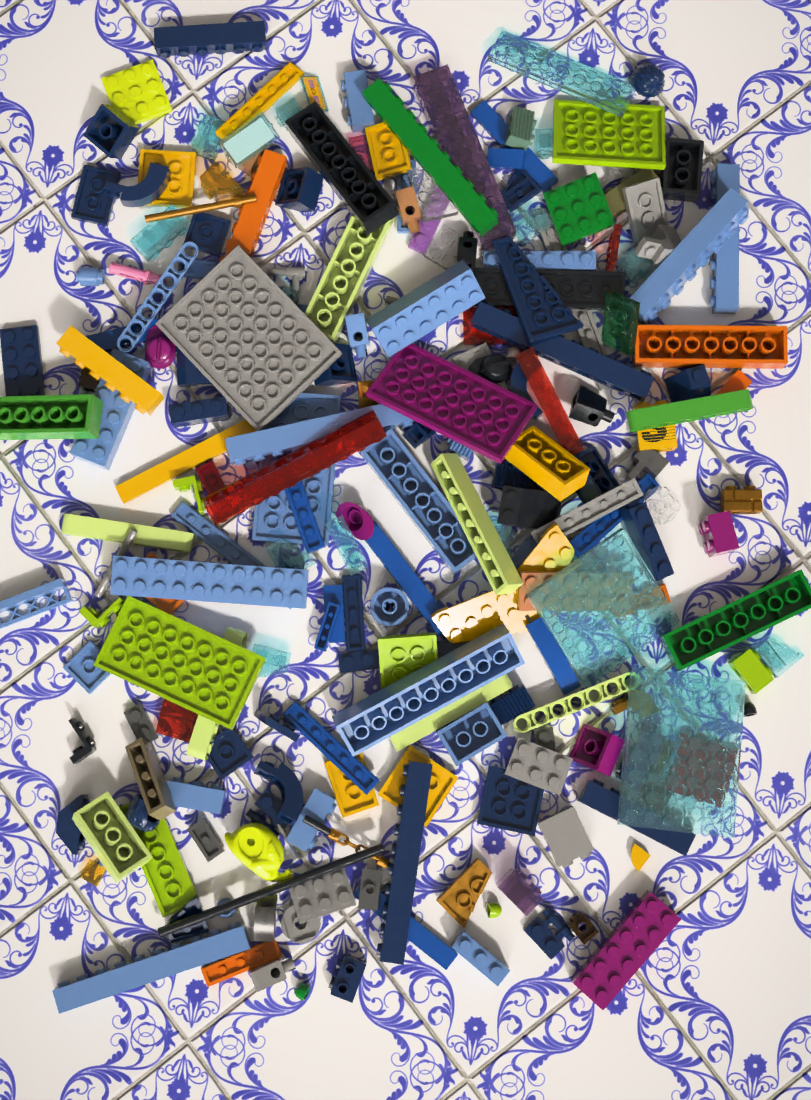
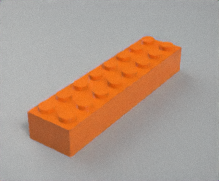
(711, 346)

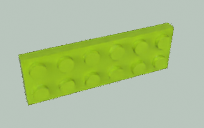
(166, 869)

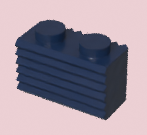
(510, 475)
(511, 705)

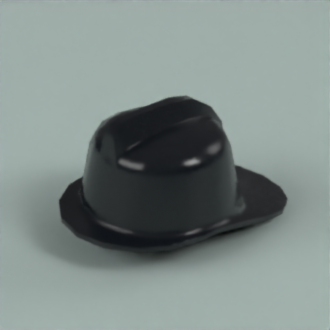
(493, 368)

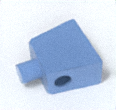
(357, 326)

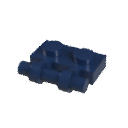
(268, 804)
(544, 937)

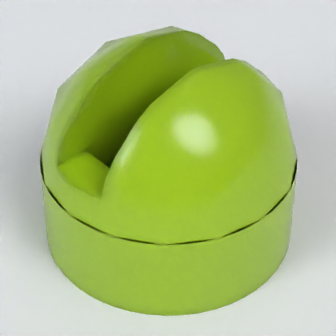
(493, 910)

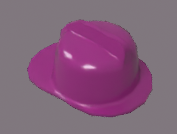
(159, 349)
(357, 519)

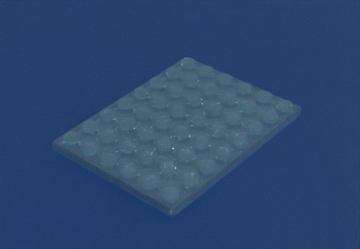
(682, 752)

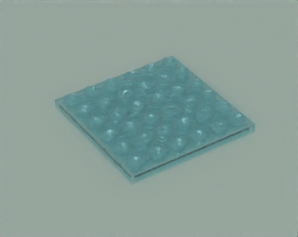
(603, 607)

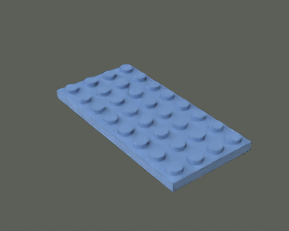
(274, 515)

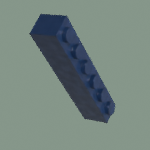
(210, 39)
(607, 803)

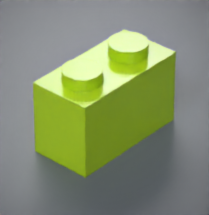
(750, 669)

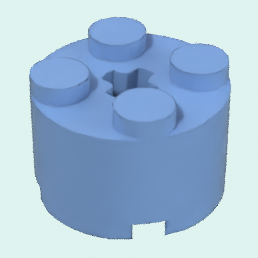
(390, 596)

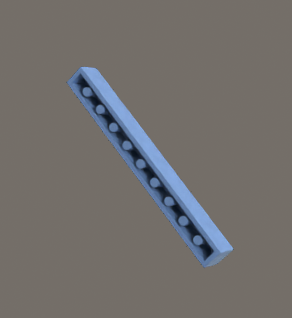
(296, 435)
(151, 968)

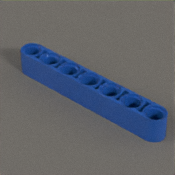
(404, 575)

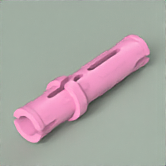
(146, 277)

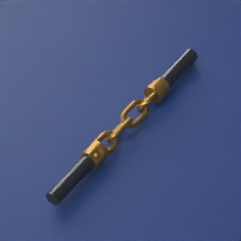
(334, 835)

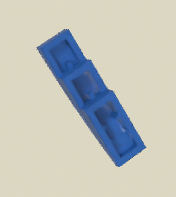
(553, 657)

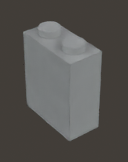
(565, 837)

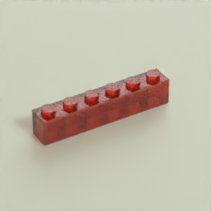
(549, 400)

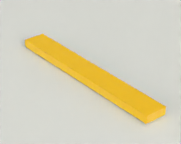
(180, 463)

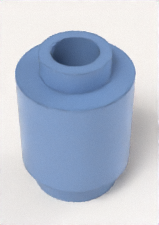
(90, 276)

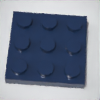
(509, 803)

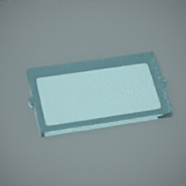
(249, 140)

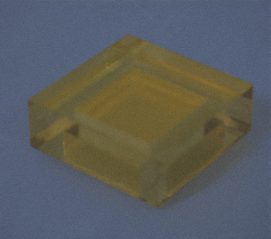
(93, 872)

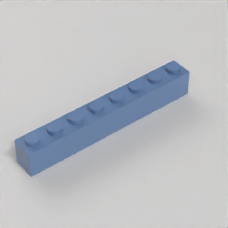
(726, 261)

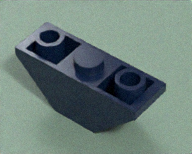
(67, 829)

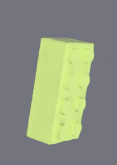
(111, 837)

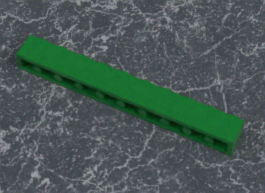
(430, 157)

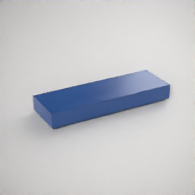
(334, 594)

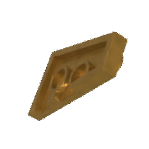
(464, 892)

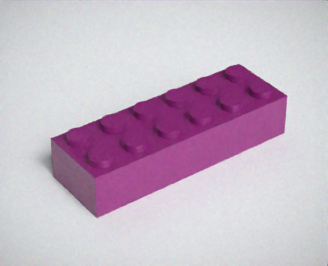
(625, 949)

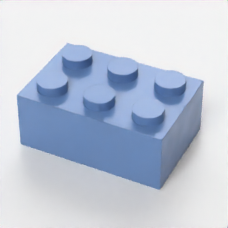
(471, 734)

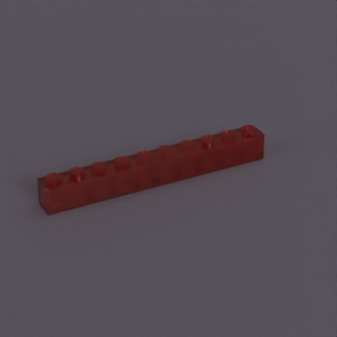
(294, 467)

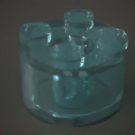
(634, 266)

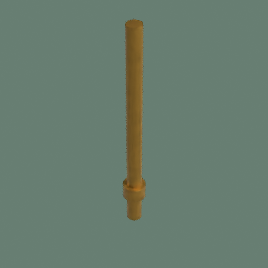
(237, 201)

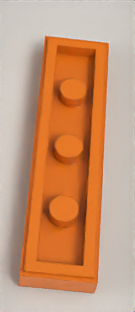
(240, 962)

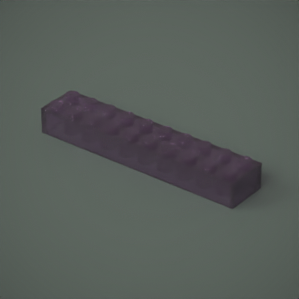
(457, 137)

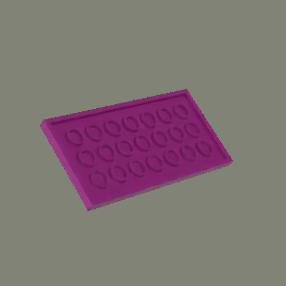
(452, 401)

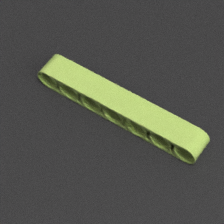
(118, 531)
(565, 703)
(451, 712)
(205, 729)

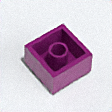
(718, 534)

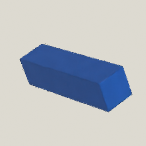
(327, 626)

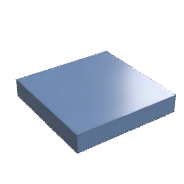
(82, 668)

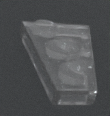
(430, 198)

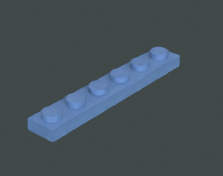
(551, 260)

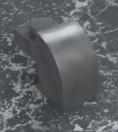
(646, 460)
(265, 919)

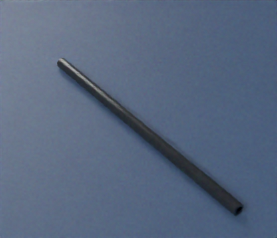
(271, 890)

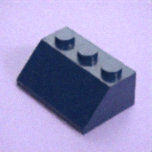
(599, 478)

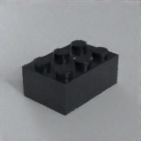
(683, 169)

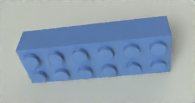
(425, 308)
(114, 418)

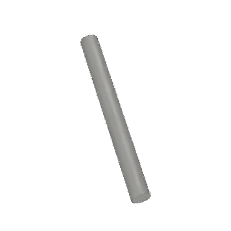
(122, 551)

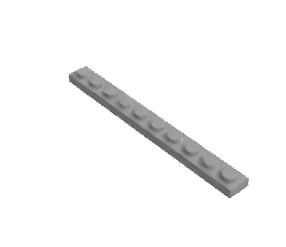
(589, 333)

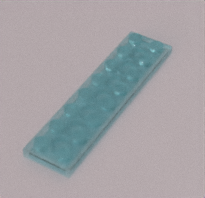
(562, 73)

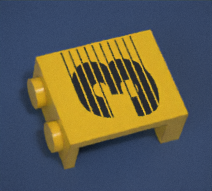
(656, 439)

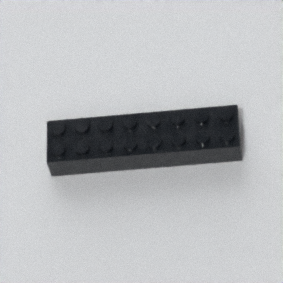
(341, 168)

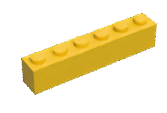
(110, 370)

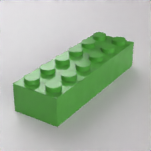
(50, 417)

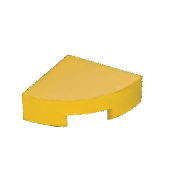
(638, 856)

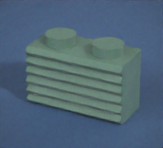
(520, 128)

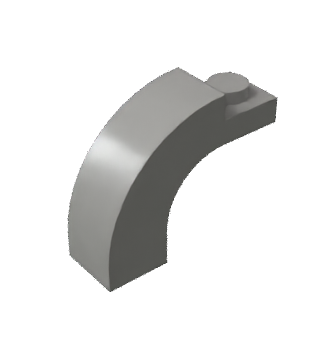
(659, 245)

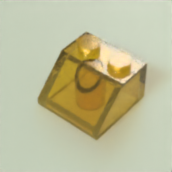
(219, 184)

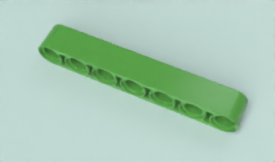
(689, 410)

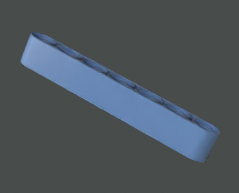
(159, 288)

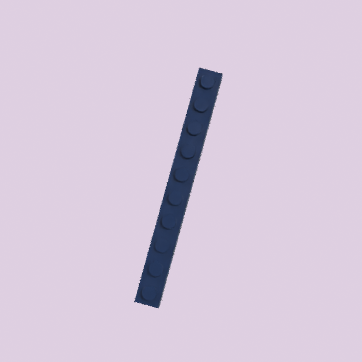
(565, 353)
(405, 862)

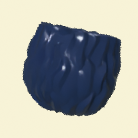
(647, 79)
(138, 815)

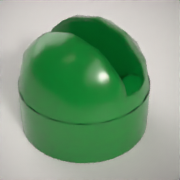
(302, 991)

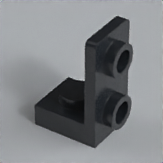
(81, 752)

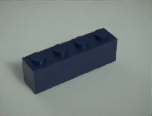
(647, 540)

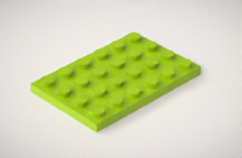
(600, 138)

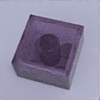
(522, 894)

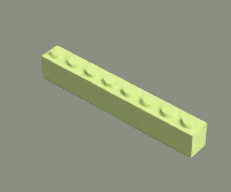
(476, 524)

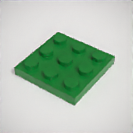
(579, 209)

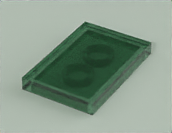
(620, 322)

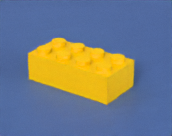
(548, 463)

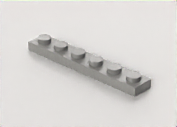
(593, 509)

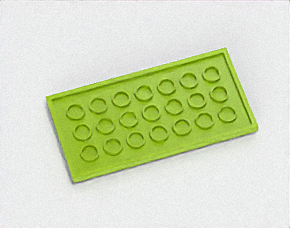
(180, 662)

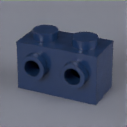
(348, 977)

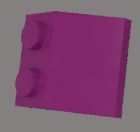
(597, 749)

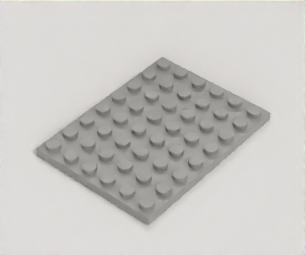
(248, 339)

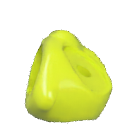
(258, 850)

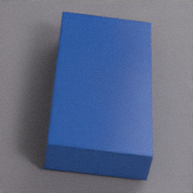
(506, 158)

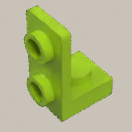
(185, 484)
(91, 614)

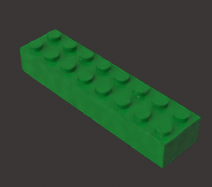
(737, 620)

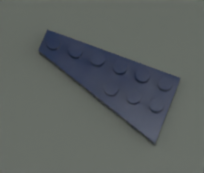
(533, 297)

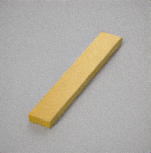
(263, 99)

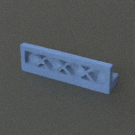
(34, 594)

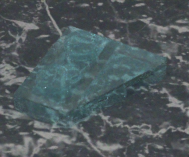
(530, 223)
(289, 556)
(776, 655)
(276, 660)

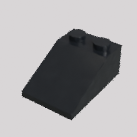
(526, 507)

